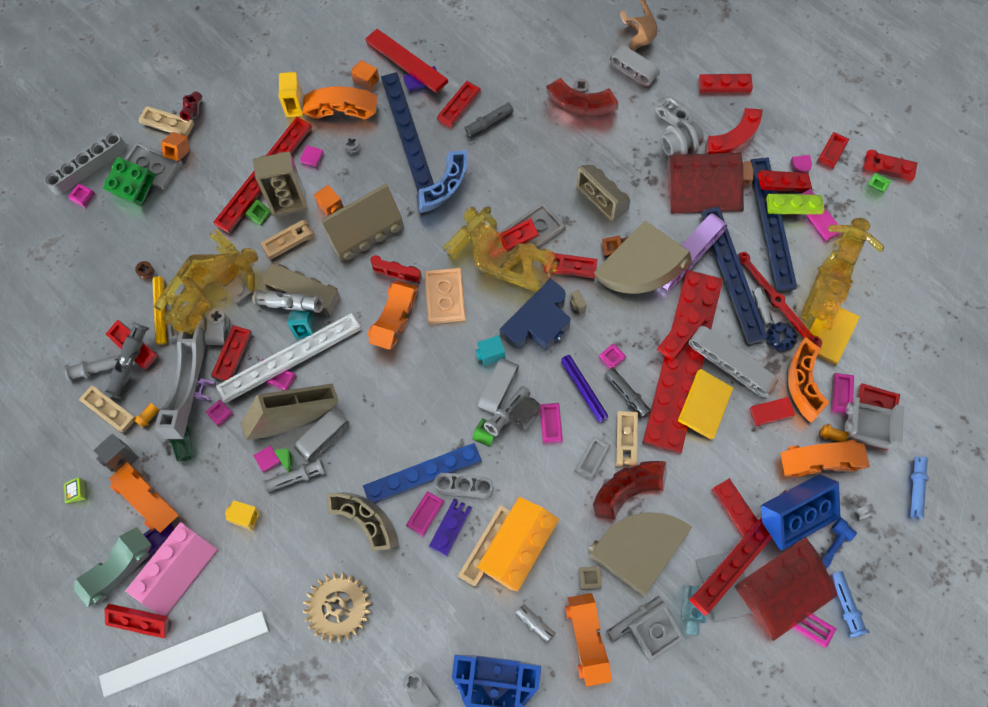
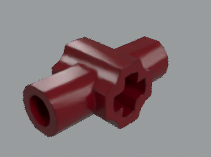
(190, 106)

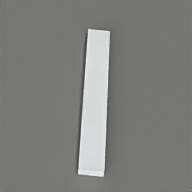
(288, 358)
(183, 654)

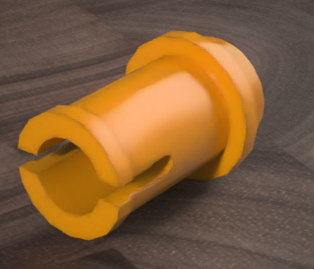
(146, 416)
(833, 433)

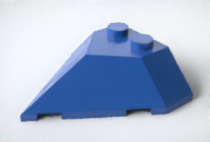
(495, 681)

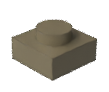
(577, 302)
(590, 578)

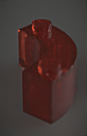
(582, 104)
(628, 483)

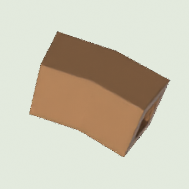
(748, 173)

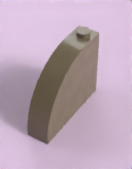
(643, 262)
(287, 410)
(639, 548)

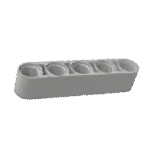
(85, 163)
(733, 361)

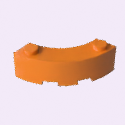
(332, 99)
(393, 318)
(801, 382)
(839, 456)
(138, 493)
(591, 651)

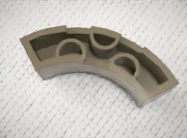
(369, 515)

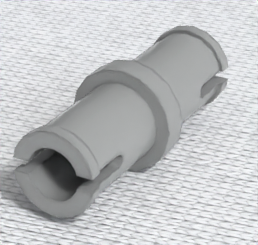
(763, 306)
(535, 623)

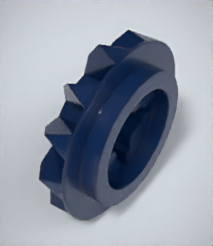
(774, 337)

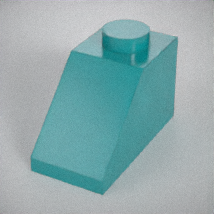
(301, 323)

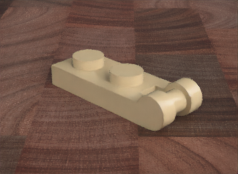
(287, 239)
(627, 438)

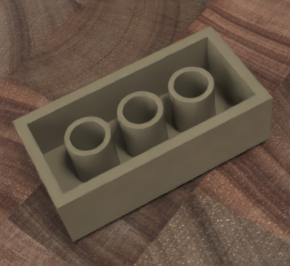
(280, 183)

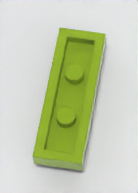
(794, 204)

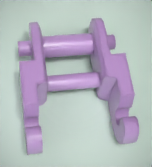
(203, 382)

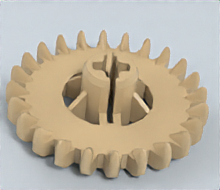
(319, 599)

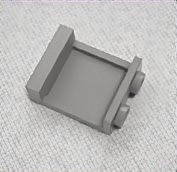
(874, 424)

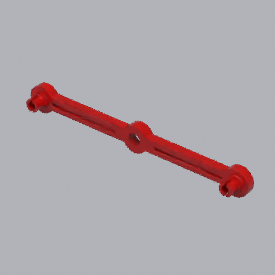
(744, 259)

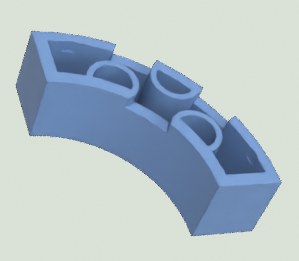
(439, 193)

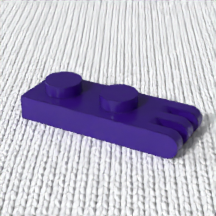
(450, 528)

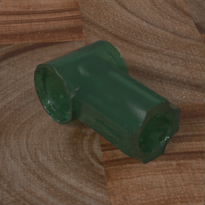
(182, 447)

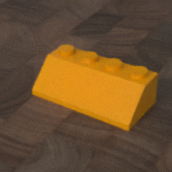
(518, 543)

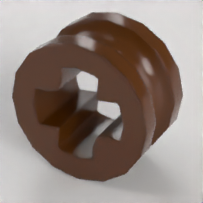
(150, 270)

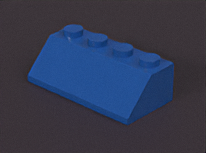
(802, 510)

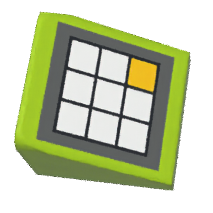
(75, 490)

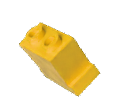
(290, 94)

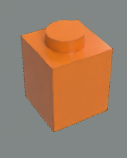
(365, 75)
(175, 146)
(328, 200)

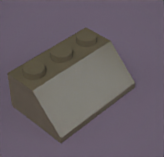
(602, 191)

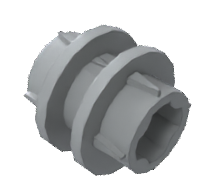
(682, 138)

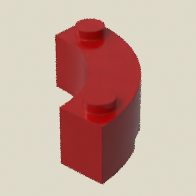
(739, 138)

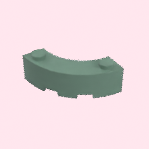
(104, 578)

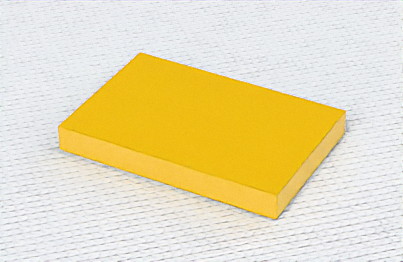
(836, 338)
(705, 404)

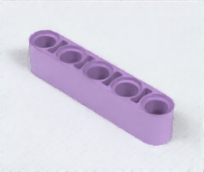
(700, 242)

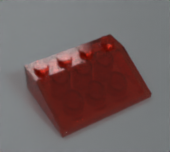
(705, 182)
(787, 589)

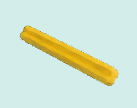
(160, 325)

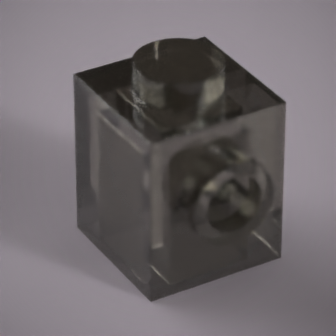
(525, 412)

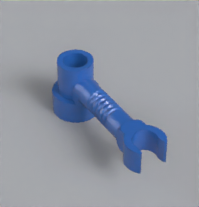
(843, 532)

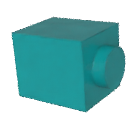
(490, 350)

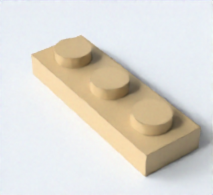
(165, 121)
(107, 409)

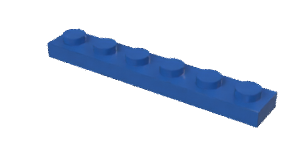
(422, 473)

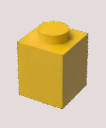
(242, 515)

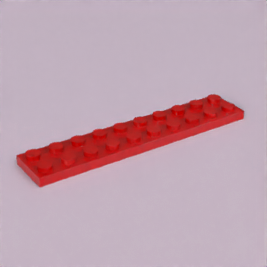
(677, 376)

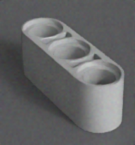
(634, 65)
(498, 385)
(321, 435)
(456, 479)

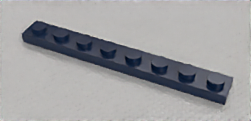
(407, 131)
(774, 233)
(737, 284)

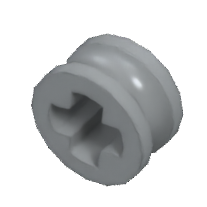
(581, 82)
(351, 139)
(865, 512)

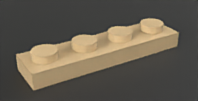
(470, 572)

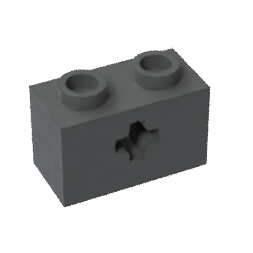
(114, 453)

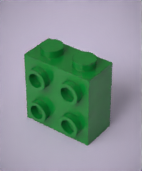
(129, 181)

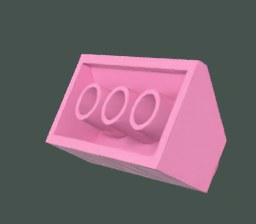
(171, 570)

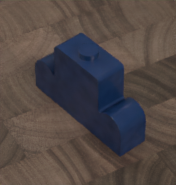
(539, 319)

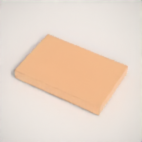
(444, 296)

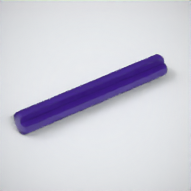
(584, 388)

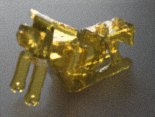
(492, 257)
(835, 273)
(196, 275)

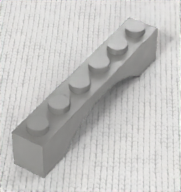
(174, 414)

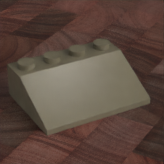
(362, 223)

